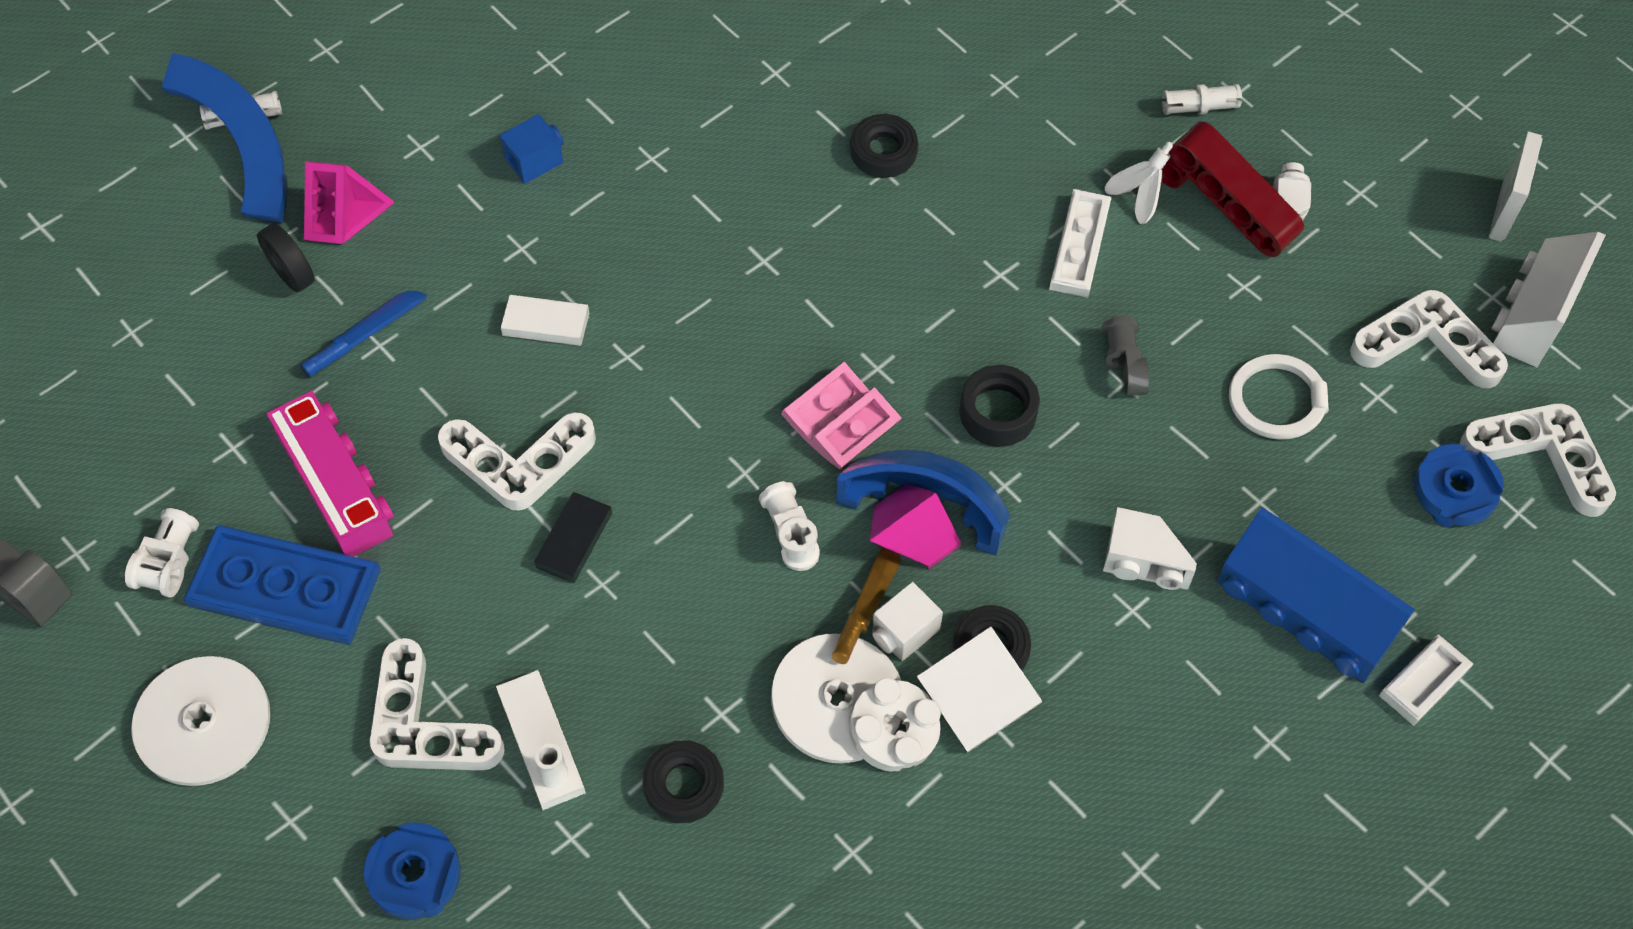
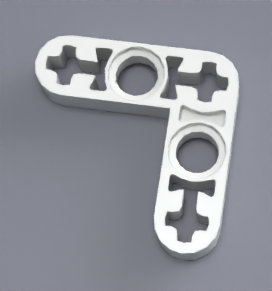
(1428, 325)
(1549, 437)
(524, 469)
(406, 724)

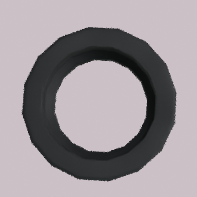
(1005, 379)

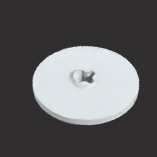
(804, 692)
(218, 748)

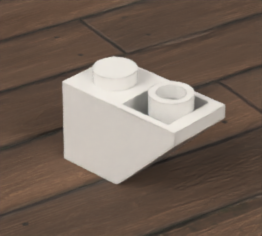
(1147, 550)

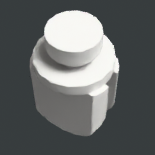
(1294, 187)

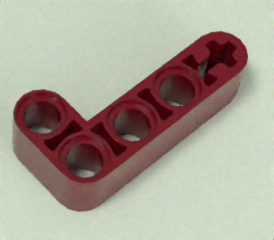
(1233, 188)

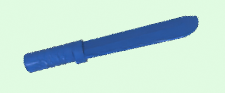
(367, 327)

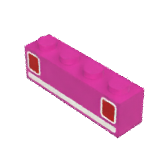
(331, 475)

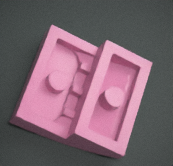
(840, 416)

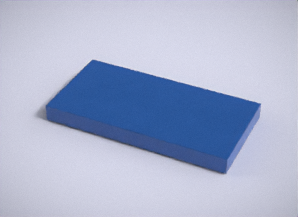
(283, 584)

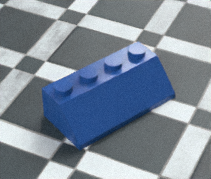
(1314, 595)

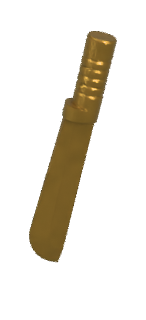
(871, 594)

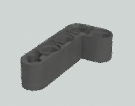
(30, 585)

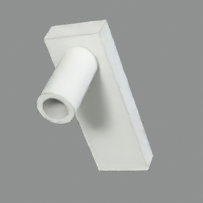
(540, 740)

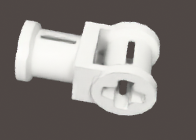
(791, 526)
(162, 559)

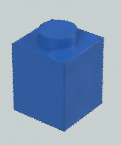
(532, 148)

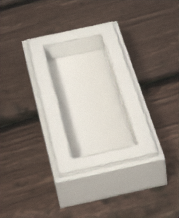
(545, 320)
(1426, 679)

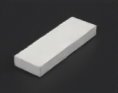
(1080, 243)

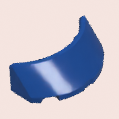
(933, 473)

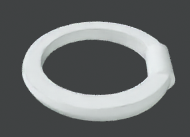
(1317, 386)

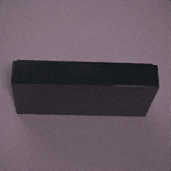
(573, 537)

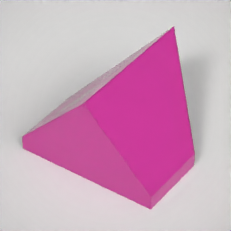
(338, 202)
(914, 526)

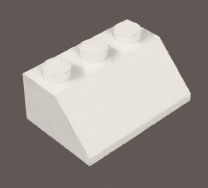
(1545, 295)

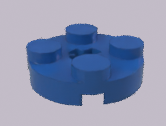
(1453, 506)
(428, 893)

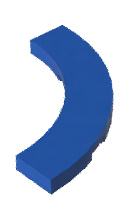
(256, 138)

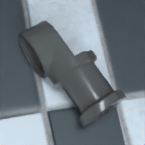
(1125, 354)

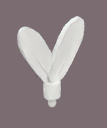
(1148, 178)

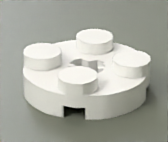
(903, 749)

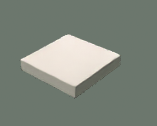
(1515, 186)
(979, 689)

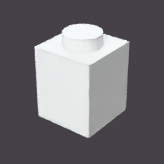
(906, 622)

